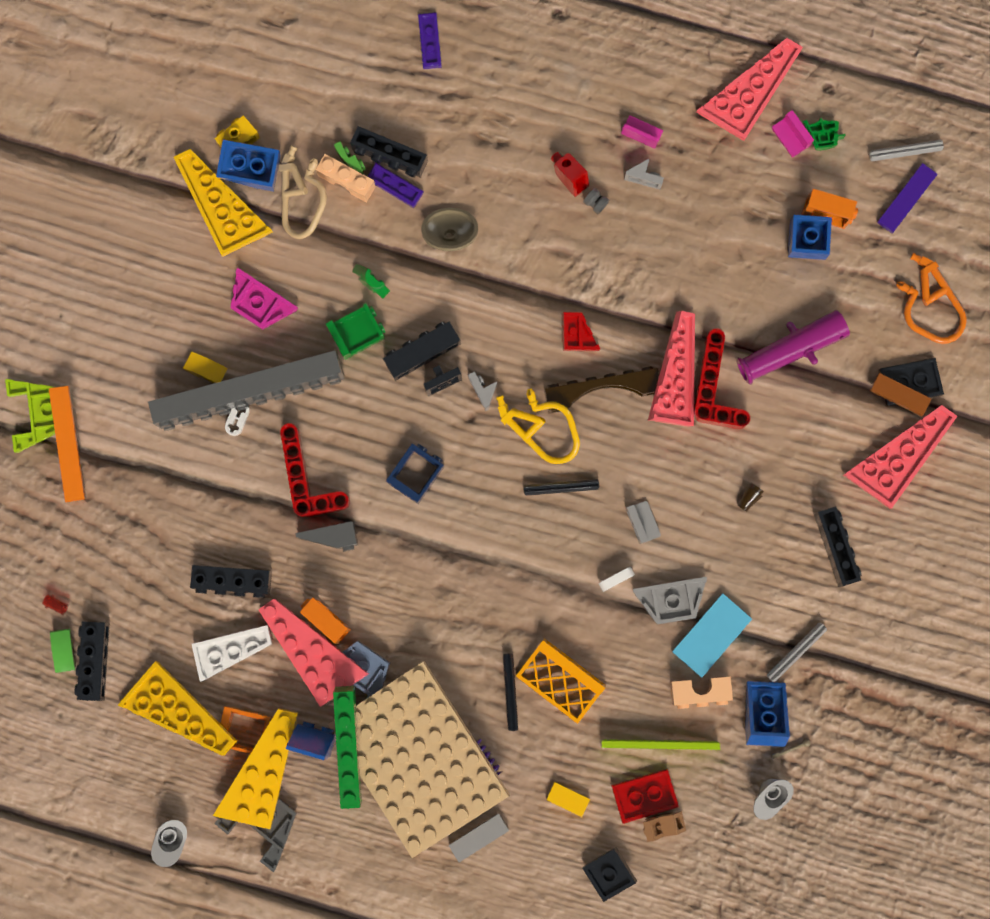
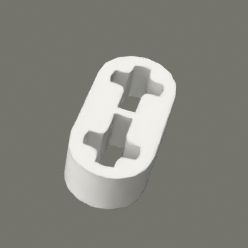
(241, 421)
(616, 579)

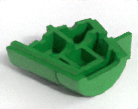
(824, 134)
(370, 281)

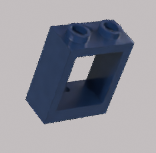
(421, 451)

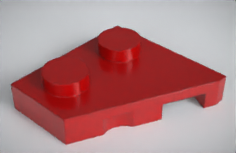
(576, 333)

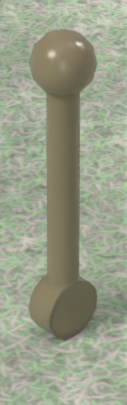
(806, 743)

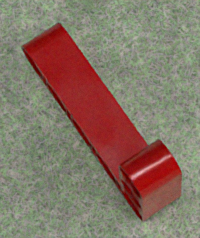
(711, 386)
(294, 480)

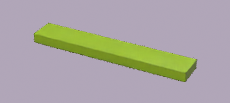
(660, 744)

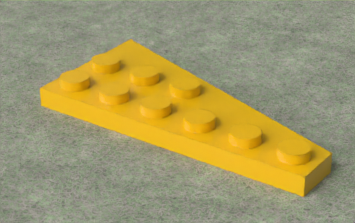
(224, 213)
(171, 706)
(258, 784)

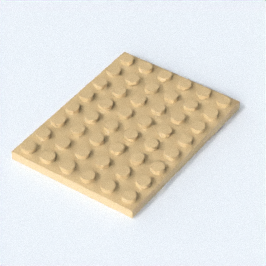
(422, 761)

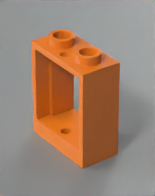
(830, 205)
(324, 620)
(226, 721)

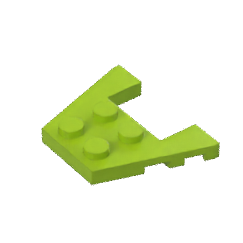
(39, 411)

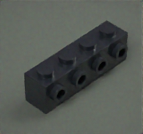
(389, 152)
(421, 351)
(837, 546)
(231, 580)
(92, 661)

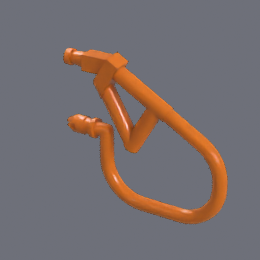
(931, 266)

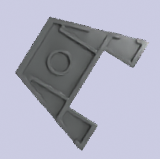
(277, 835)

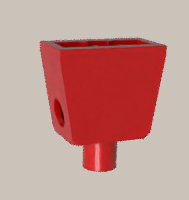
(570, 173)

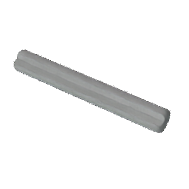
(906, 150)
(797, 652)

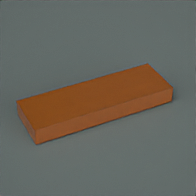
(900, 394)

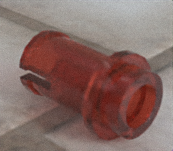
(55, 604)

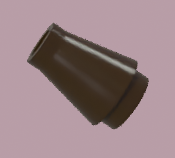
(750, 497)

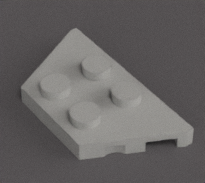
(672, 600)

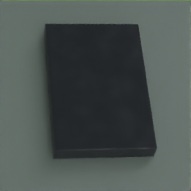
(918, 375)

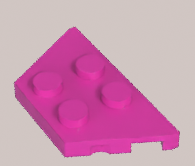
(258, 302)

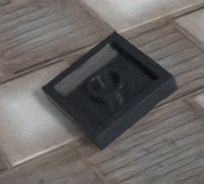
(442, 380)
(609, 874)

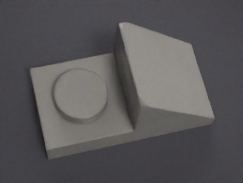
(638, 175)
(484, 394)

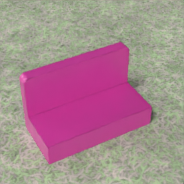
(642, 132)
(792, 134)

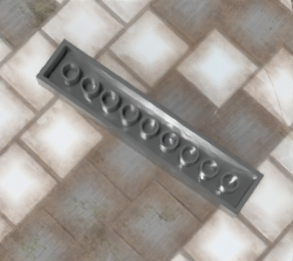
(246, 390)

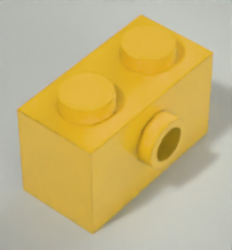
(239, 131)

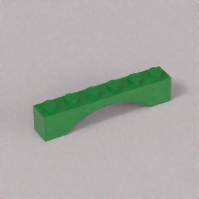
(346, 745)

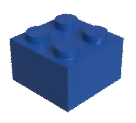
(809, 237)

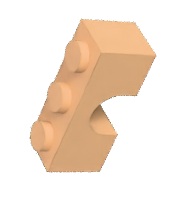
(352, 180)
(719, 691)

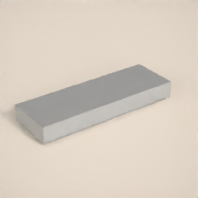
(478, 837)

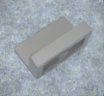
(643, 522)

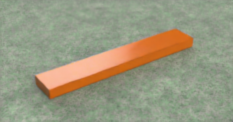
(67, 443)

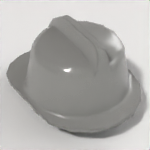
(772, 797)
(168, 843)

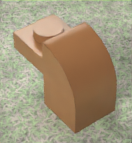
(664, 825)

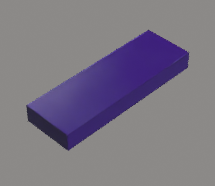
(429, 40)
(395, 185)

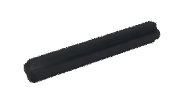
(561, 487)
(510, 691)

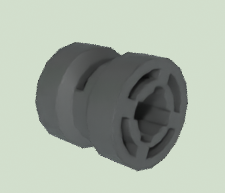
(596, 201)

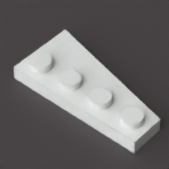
(223, 652)

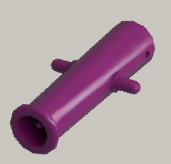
(796, 345)

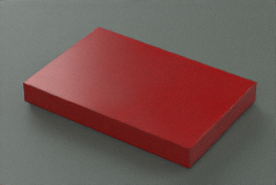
(644, 796)

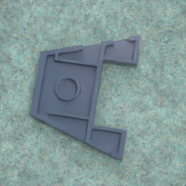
(372, 663)

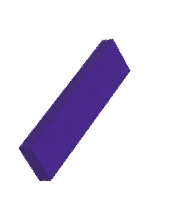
(907, 198)

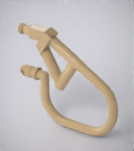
(288, 166)

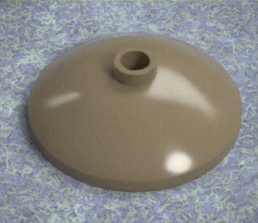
(449, 229)

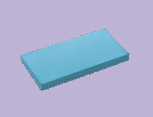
(712, 635)

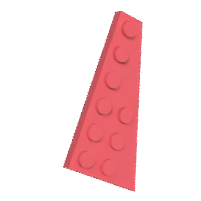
(746, 97)
(675, 387)
(895, 465)
(313, 656)

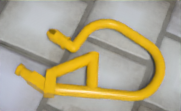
(507, 418)

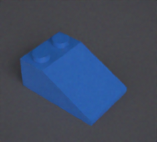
(248, 165)
(766, 714)
(312, 741)

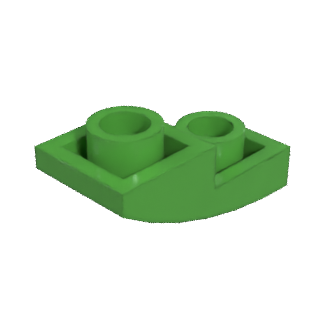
(352, 161)
(62, 650)

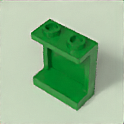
(356, 331)

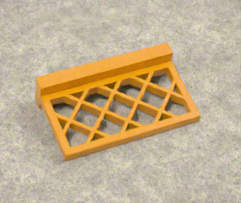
(568, 665)

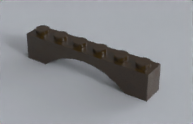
(641, 383)

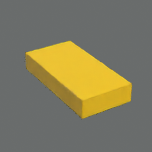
(568, 799)

